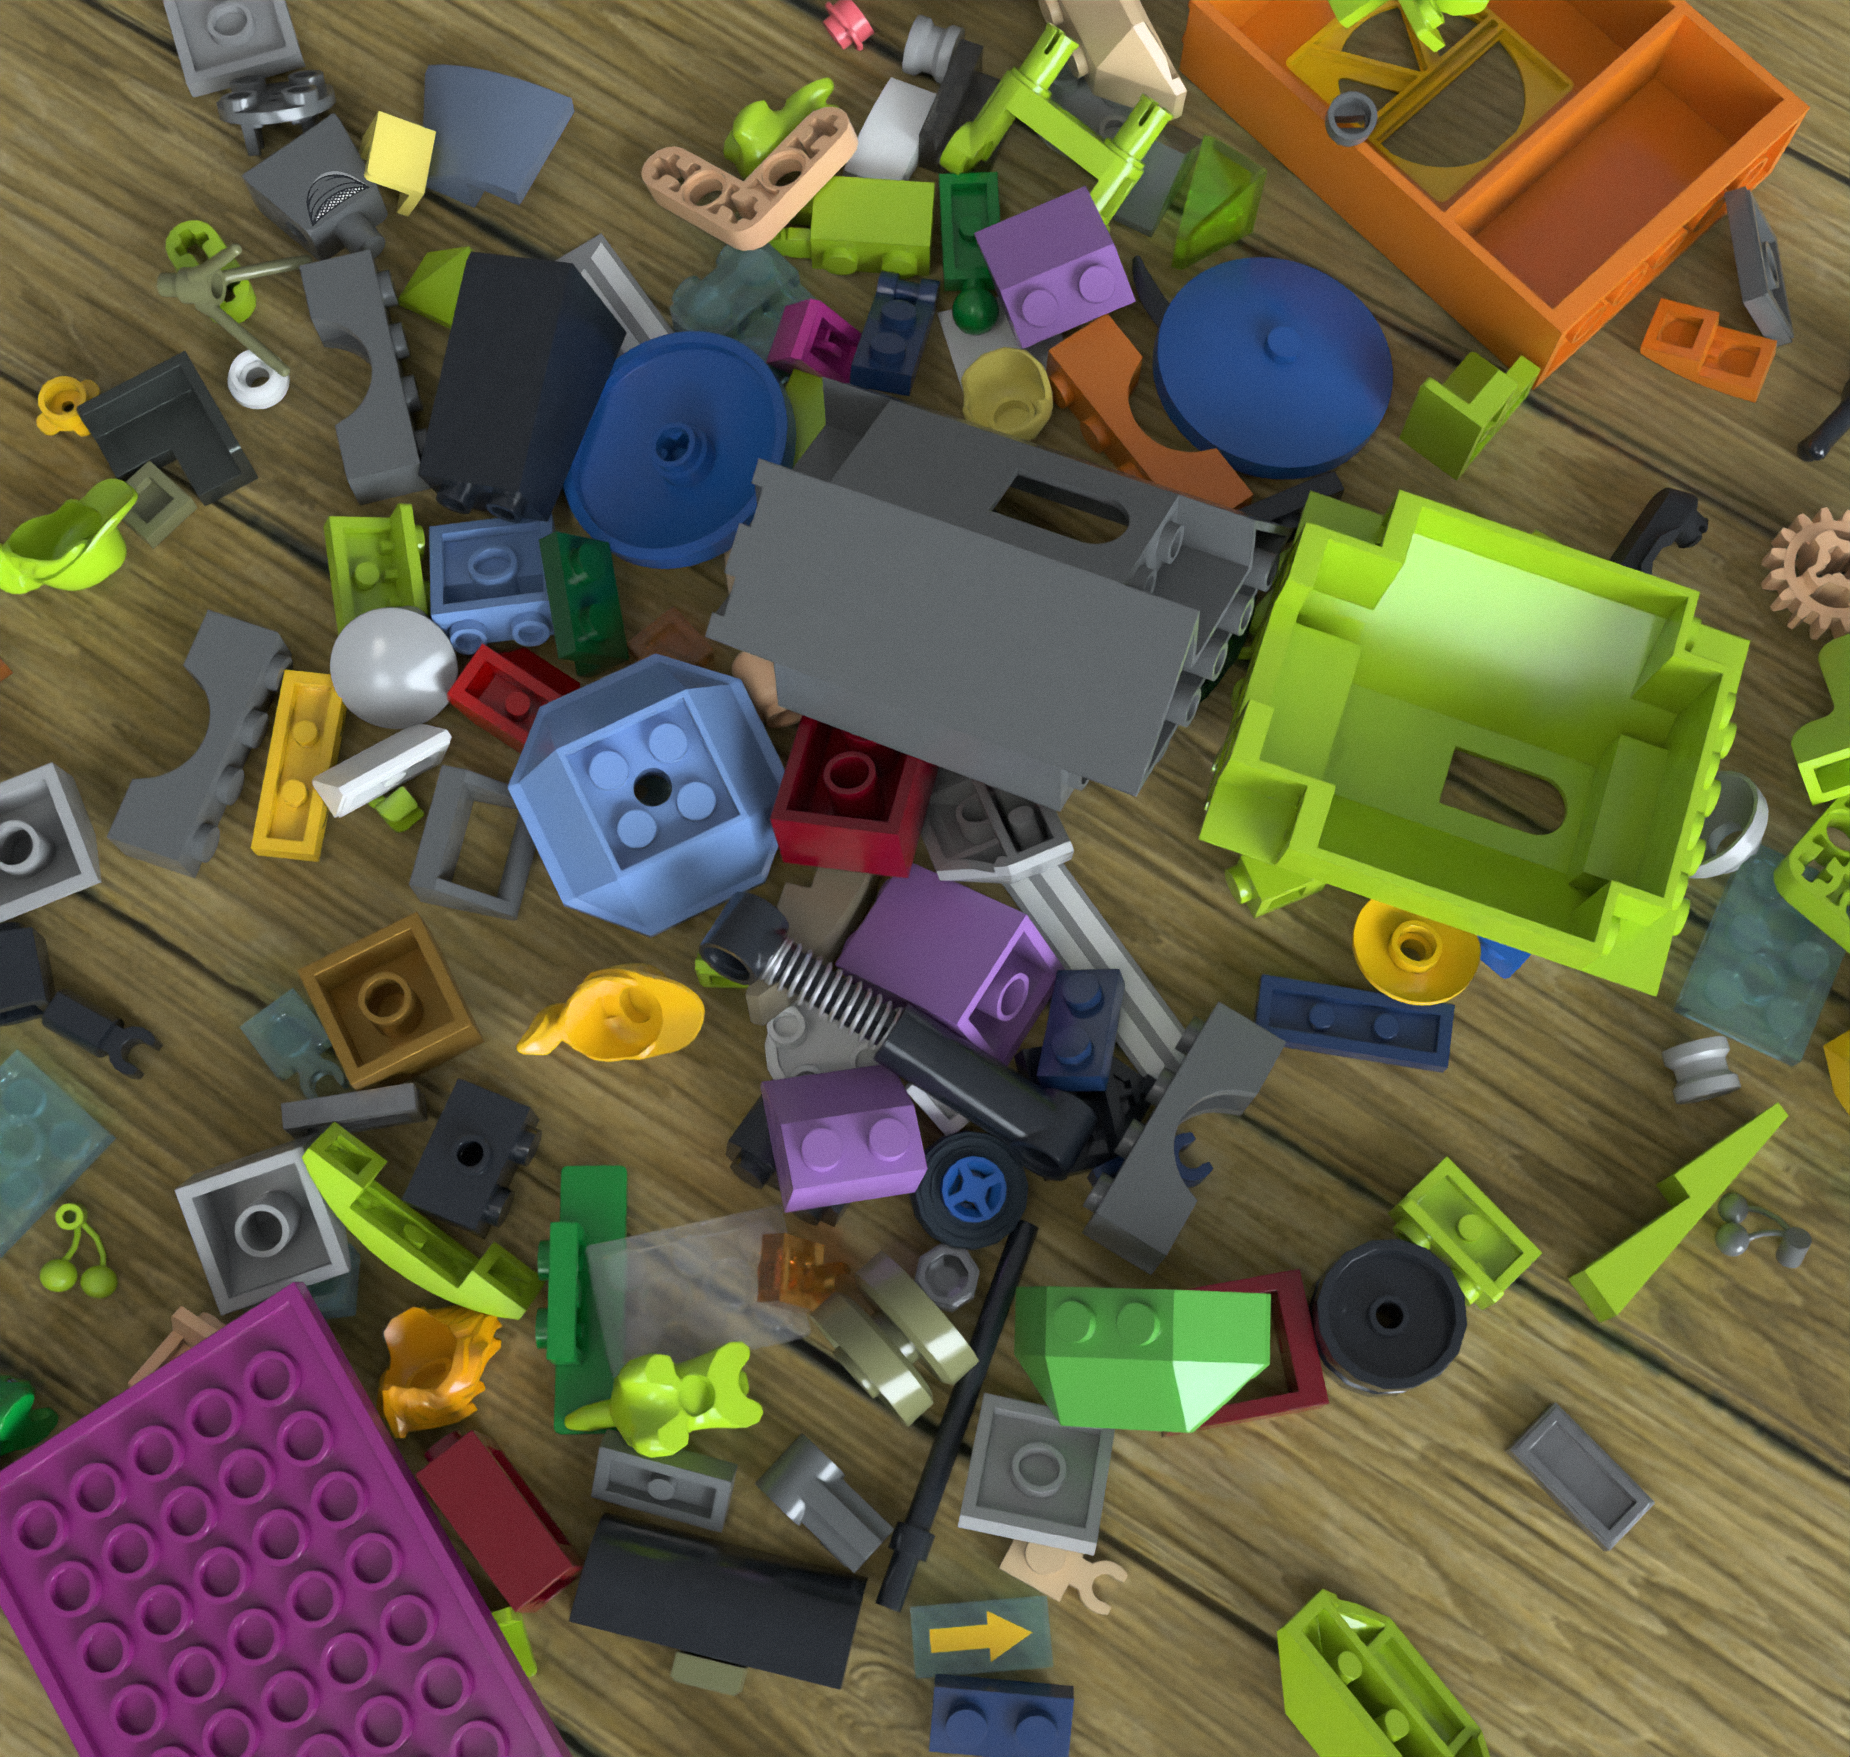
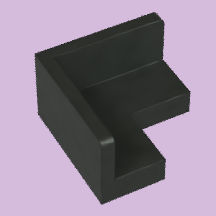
(165, 419)

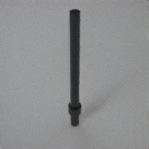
(912, 1538)

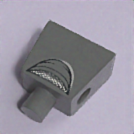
(320, 193)

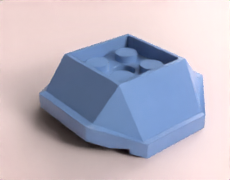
(637, 860)

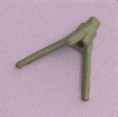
(206, 289)

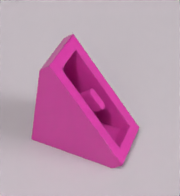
(814, 341)

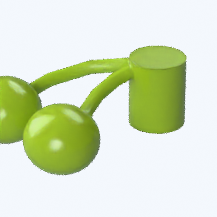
(61, 1274)

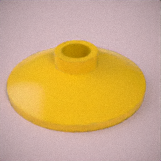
(1446, 954)

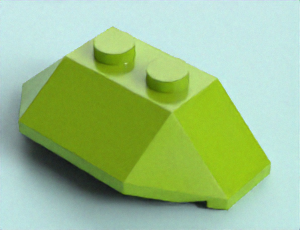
(1365, 1688)

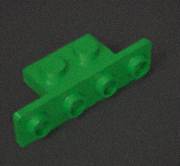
(570, 1329)

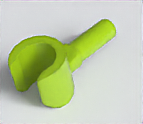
(398, 809)

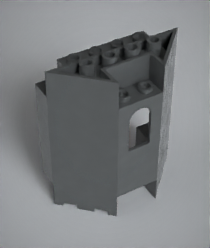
(974, 633)

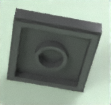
(1759, 266)

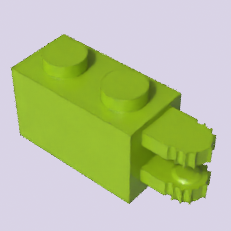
(864, 227)

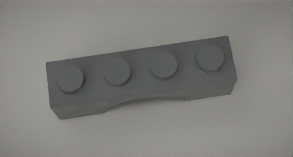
(352, 313)
(177, 814)
(1147, 1199)

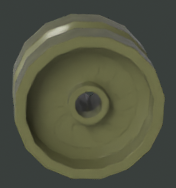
(901, 1330)

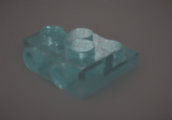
(740, 299)

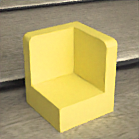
(398, 157)

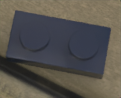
(1081, 1030)
(1000, 1717)

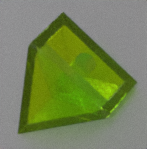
(1219, 202)

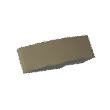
(819, 920)

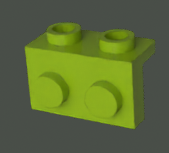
(376, 563)
(1465, 1233)

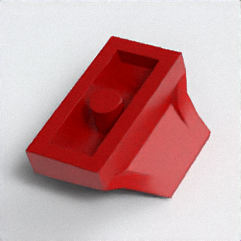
(506, 692)

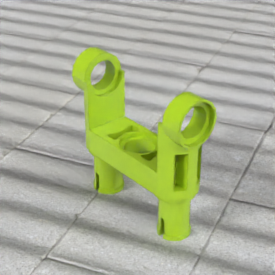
(1027, 96)

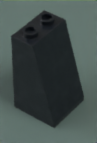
(517, 385)

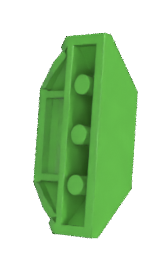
(1139, 1353)

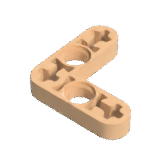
(814, 148)

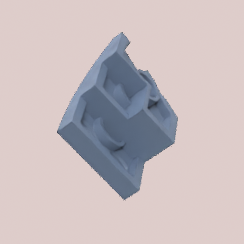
(489, 132)

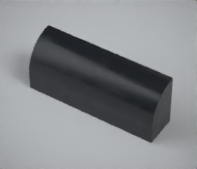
(719, 1600)

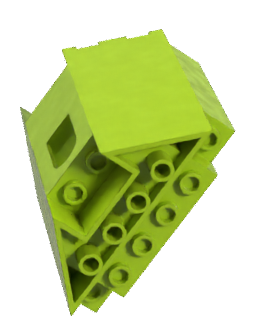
(1500, 646)

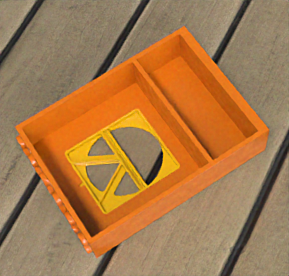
(1612, 175)

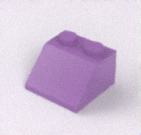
(1054, 267)
(843, 1137)

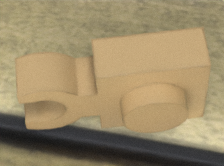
(1054, 1569)

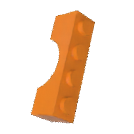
(1095, 378)

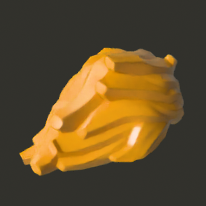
(434, 1366)

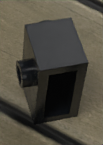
(473, 1159)

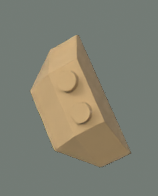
(1117, 51)

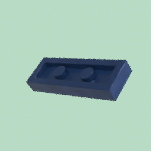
(1355, 1023)

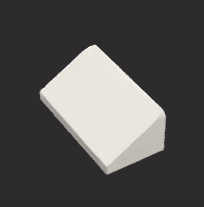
(381, 768)

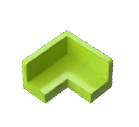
(1462, 415)

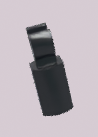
(96, 1030)

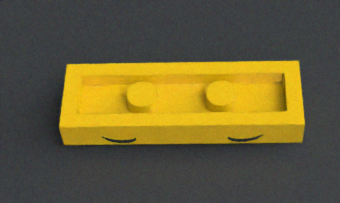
(302, 746)

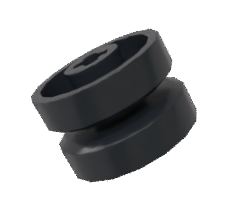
(1418, 1295)

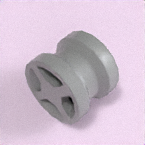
(930, 48)
(1701, 1070)

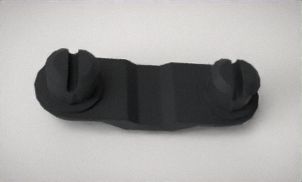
(1665, 519)

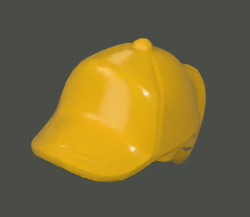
(619, 1016)

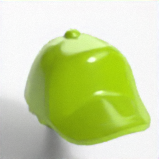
(70, 546)

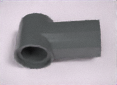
(814, 1493)

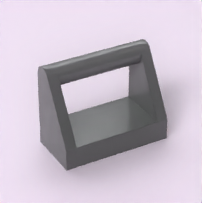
(443, 842)

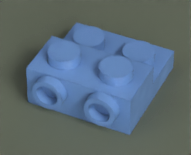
(489, 582)

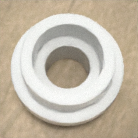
(244, 371)

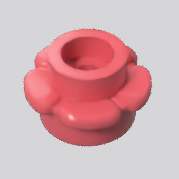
(847, 24)

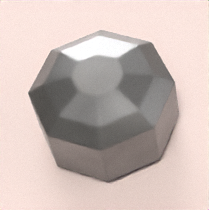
(947, 1276)

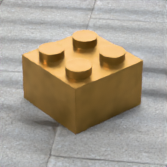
(390, 1005)

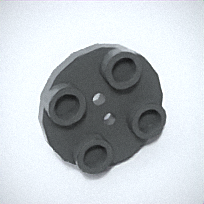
(258, 103)

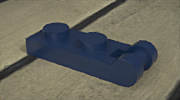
(895, 334)

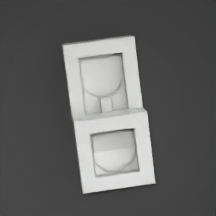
(891, 133)

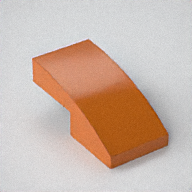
(1695, 347)

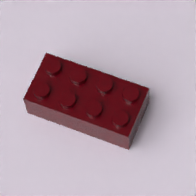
(850, 803)

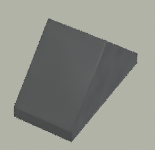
(1164, 173)

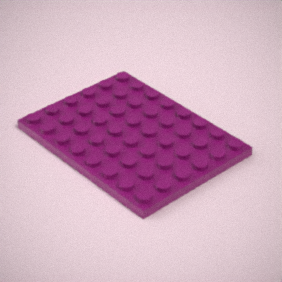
(253, 1569)

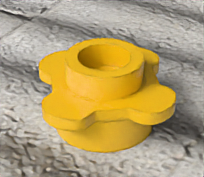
(55, 396)

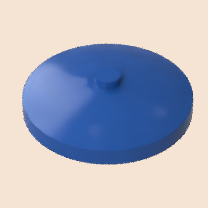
(1272, 367)
(678, 449)

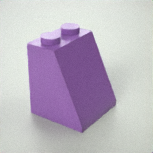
(954, 959)

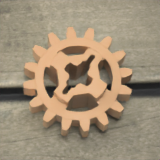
(1822, 550)

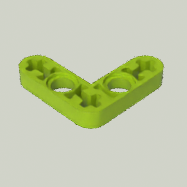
(1828, 893)

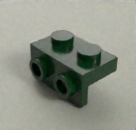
(583, 602)

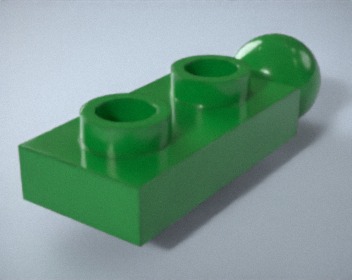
(967, 206)

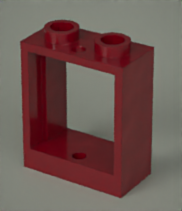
(1296, 1349)
(500, 1519)

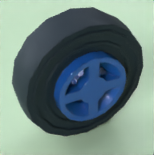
(989, 1180)

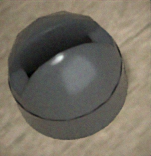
(1350, 108)

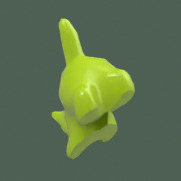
(760, 129)
(663, 1401)

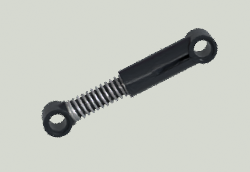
(1040, 1125)

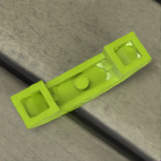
(406, 1240)

